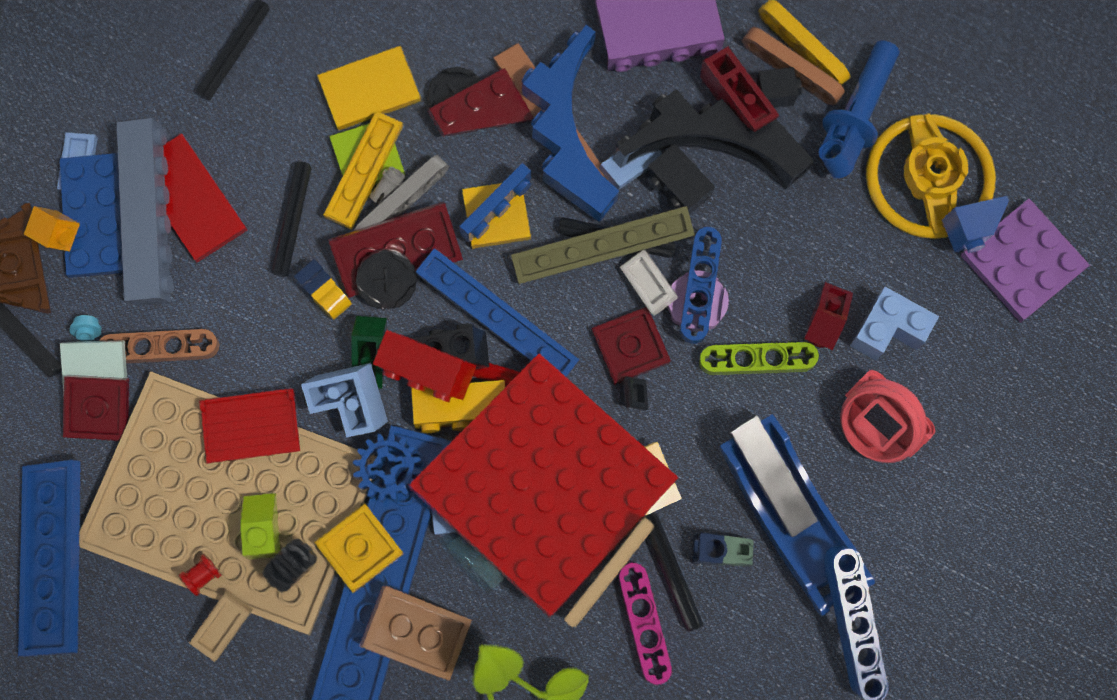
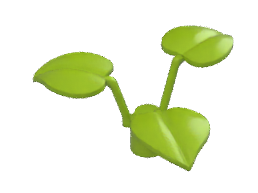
(500, 665)

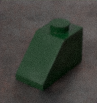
(365, 343)

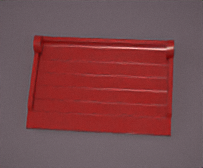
(250, 425)

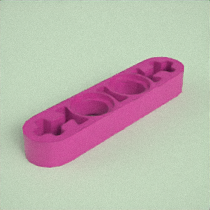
(640, 624)

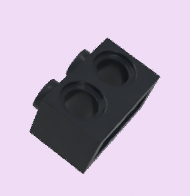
(455, 340)

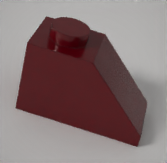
(829, 316)

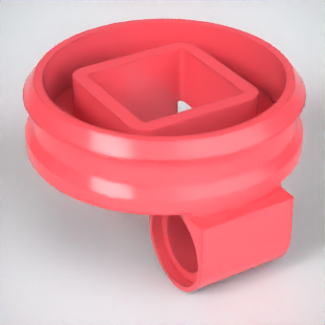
(899, 404)

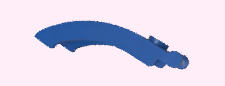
(806, 550)

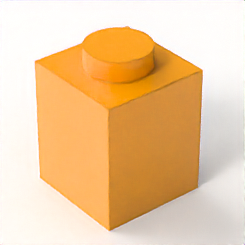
(51, 228)

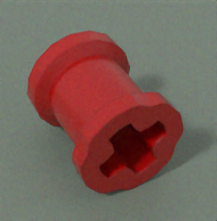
(200, 575)

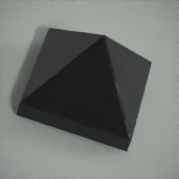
(634, 393)

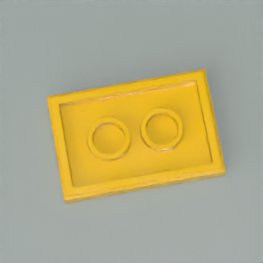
(367, 86)

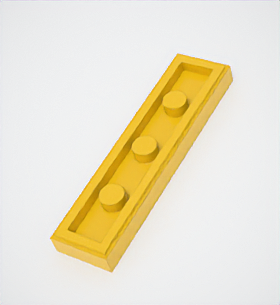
(363, 170)

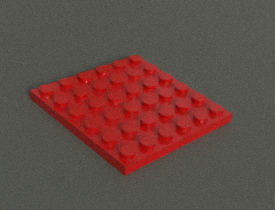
(543, 484)

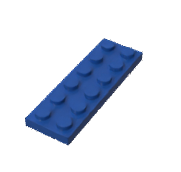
(49, 559)

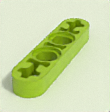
(759, 362)

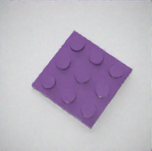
(1026, 261)

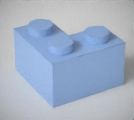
(893, 317)
(353, 393)

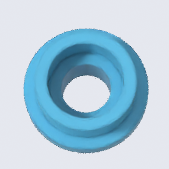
(85, 328)

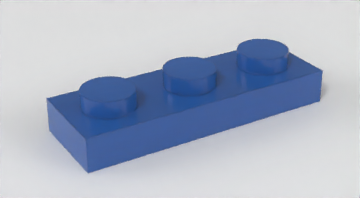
(496, 204)

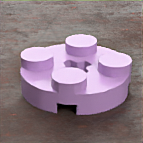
(719, 304)

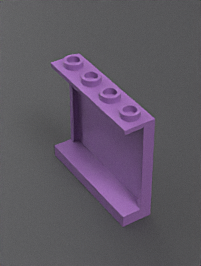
(658, 31)

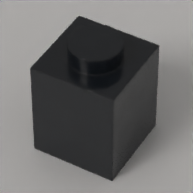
(780, 86)

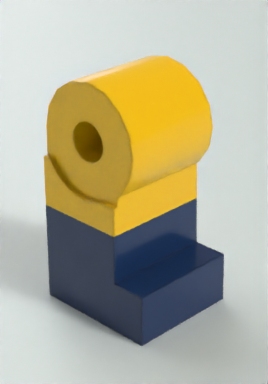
(322, 289)

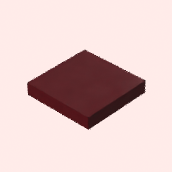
(631, 345)
(95, 407)

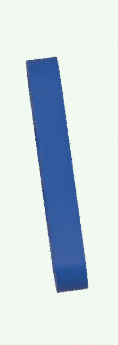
(701, 285)

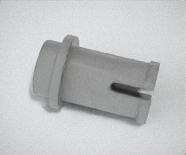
(388, 184)

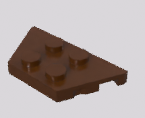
(21, 265)

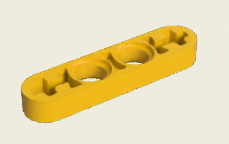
(802, 41)

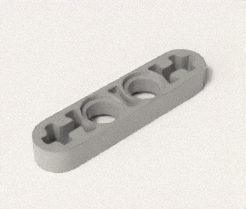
(407, 193)

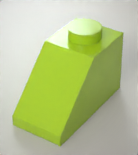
(260, 526)

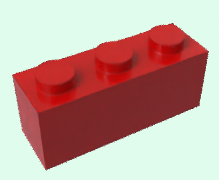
(424, 366)

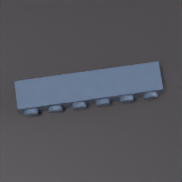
(143, 212)

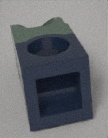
(722, 550)

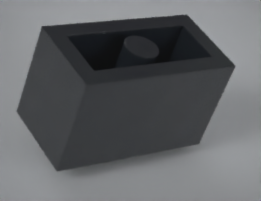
(679, 180)

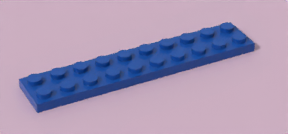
(346, 668)

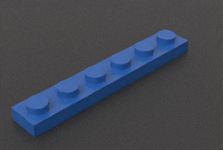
(493, 312)

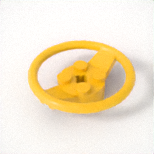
(935, 189)

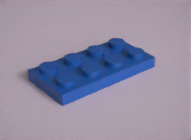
(93, 200)

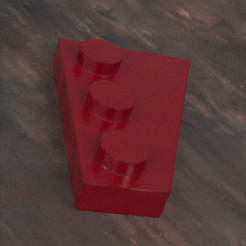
(481, 106)

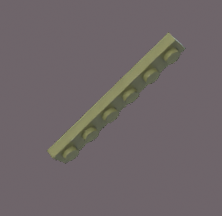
(602, 245)

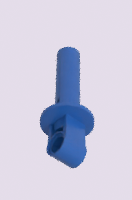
(850, 128)

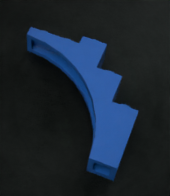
(570, 168)

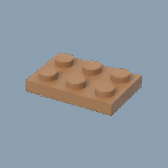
(415, 633)

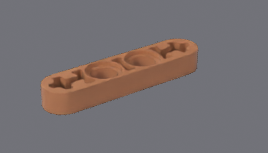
(782, 57)
(158, 345)

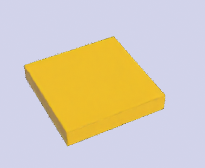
(509, 228)
(359, 548)

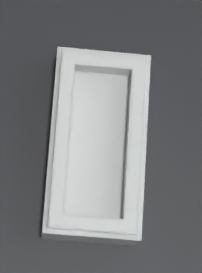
(649, 282)

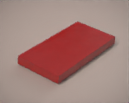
(196, 203)

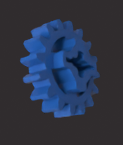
(373, 471)

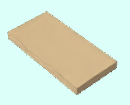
(609, 572)

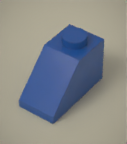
(974, 223)

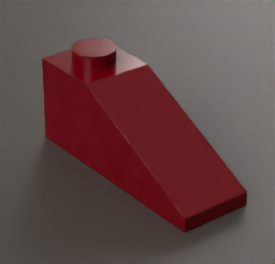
(734, 85)

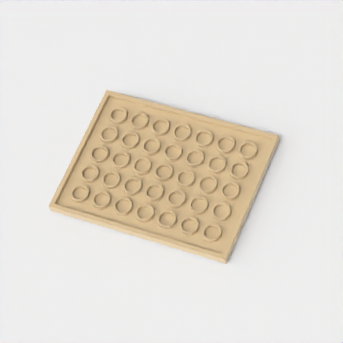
(170, 507)

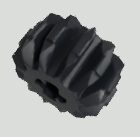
(289, 565)

